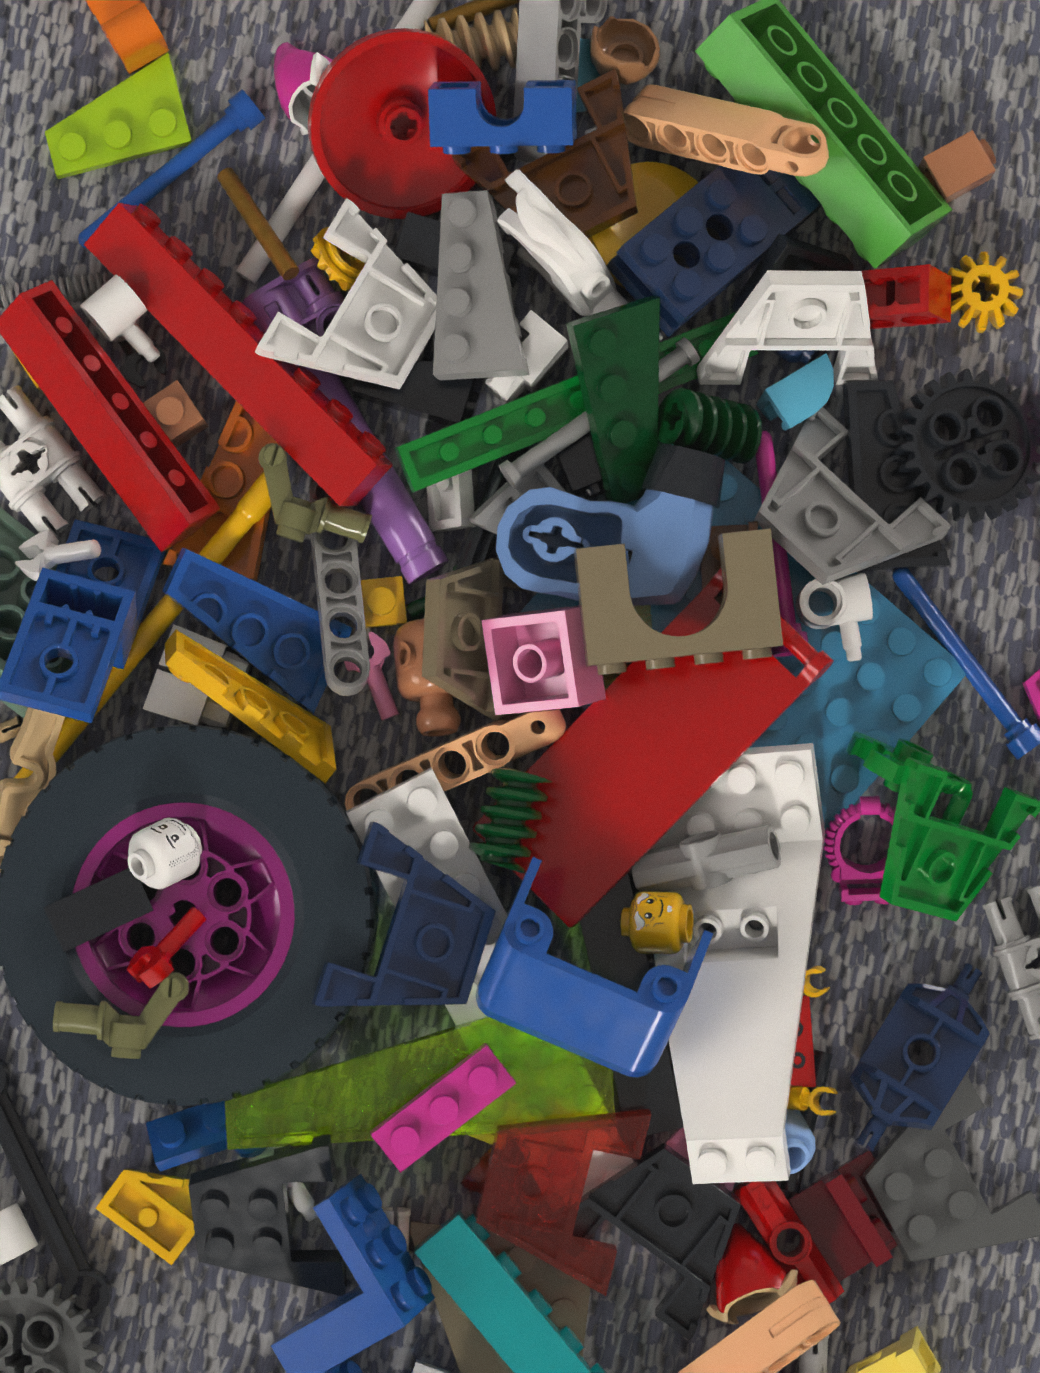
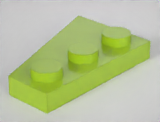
(122, 124)

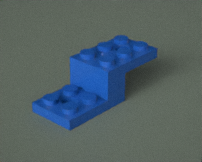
(81, 621)

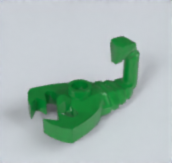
(889, 764)

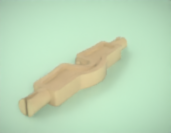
(34, 751)

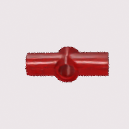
(771, 1215)

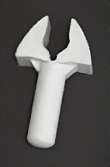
(48, 553)

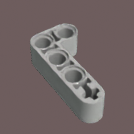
(549, 47)

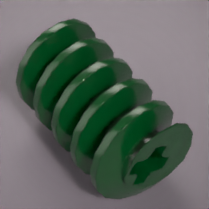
(709, 425)
(509, 818)

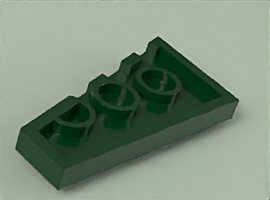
(620, 388)

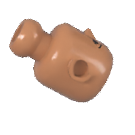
(437, 708)

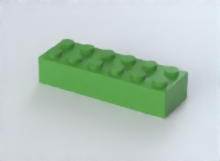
(868, 178)

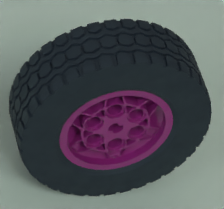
(298, 908)

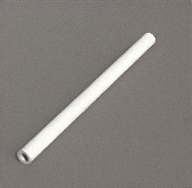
(311, 176)

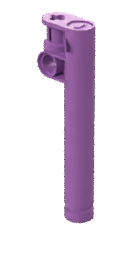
(388, 502)

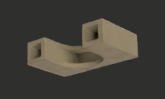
(744, 622)

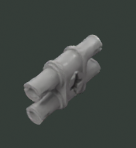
(1014, 953)

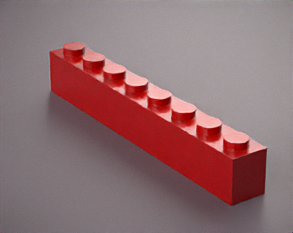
(224, 342)

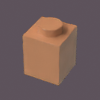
(959, 166)
(176, 414)

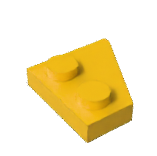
(152, 1210)

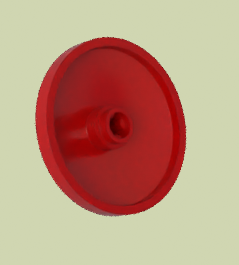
(374, 122)

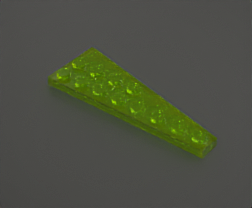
(365, 1090)

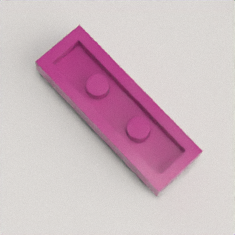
(443, 1107)

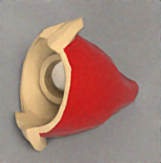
(747, 1278)

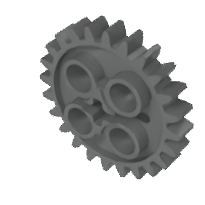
(71, 1345)

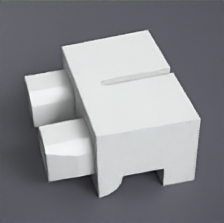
(543, 351)
(184, 701)

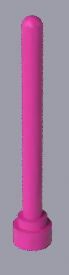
(767, 474)

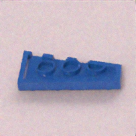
(257, 623)

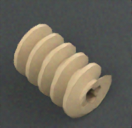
(483, 40)

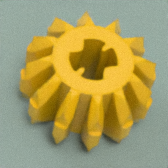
(995, 281)

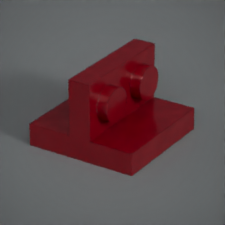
(845, 1218)

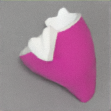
(294, 75)

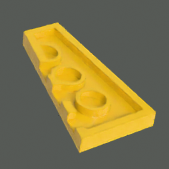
(255, 704)

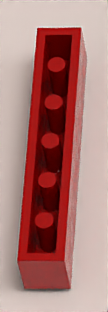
(106, 415)

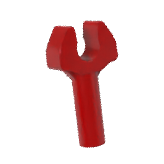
(153, 963)

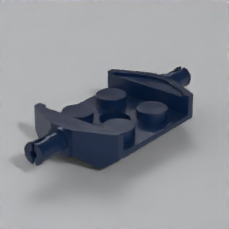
(911, 1093)

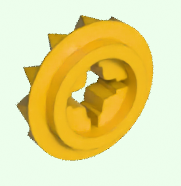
(336, 261)

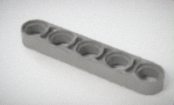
(340, 605)

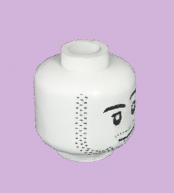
(164, 853)

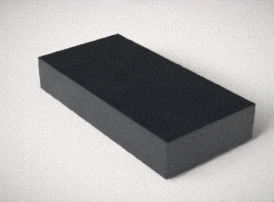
(98, 909)

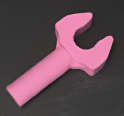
(376, 680)

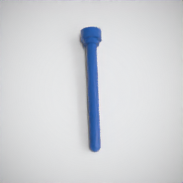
(239, 115)
(1020, 733)

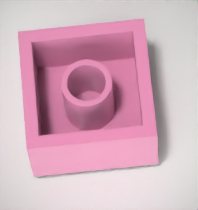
(539, 661)

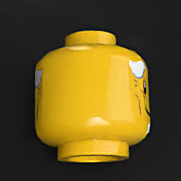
(658, 922)

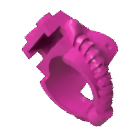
(847, 871)

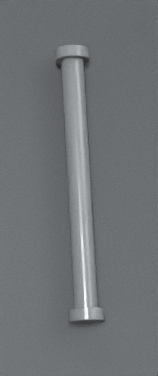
(578, 427)

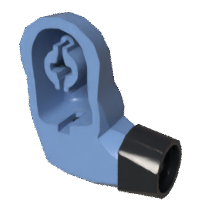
(661, 533)

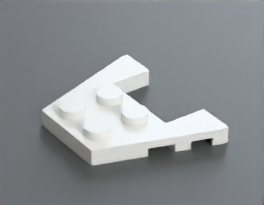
(797, 314)
(378, 323)

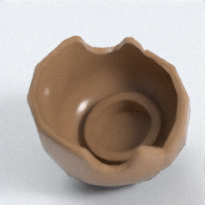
(626, 47)

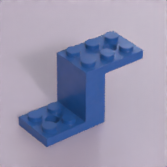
(388, 1290)

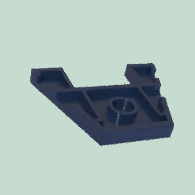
(430, 940)

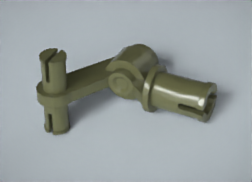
(300, 517)
(123, 1032)

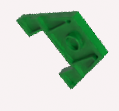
(938, 863)

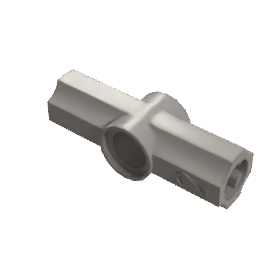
(708, 860)

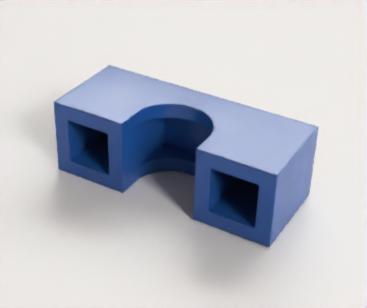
(462, 121)

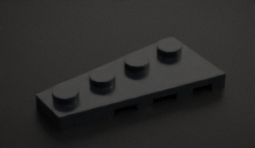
(873, 473)

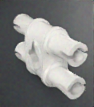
(56, 464)

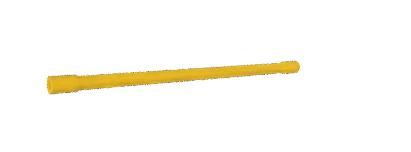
(247, 512)

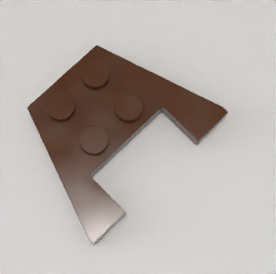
(586, 182)

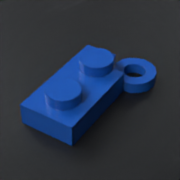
(191, 1136)

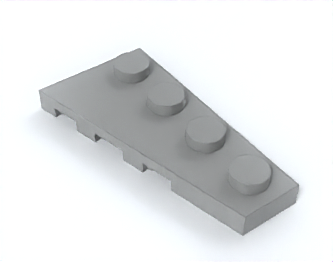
(474, 302)

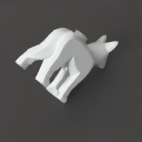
(559, 250)

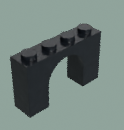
(422, 392)

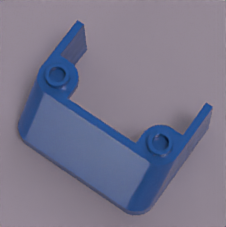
(576, 1006)

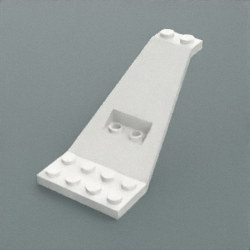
(745, 1007)

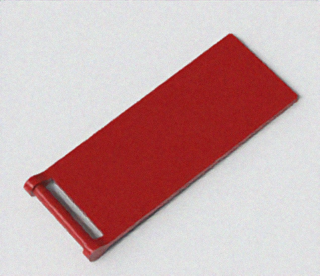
(649, 757)

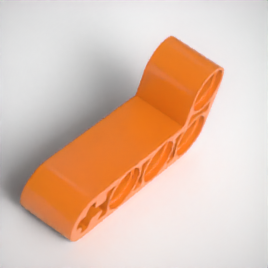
(130, 31)

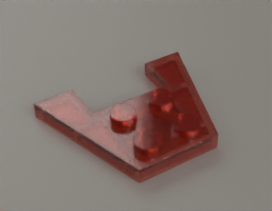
(539, 1181)

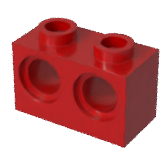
(907, 296)

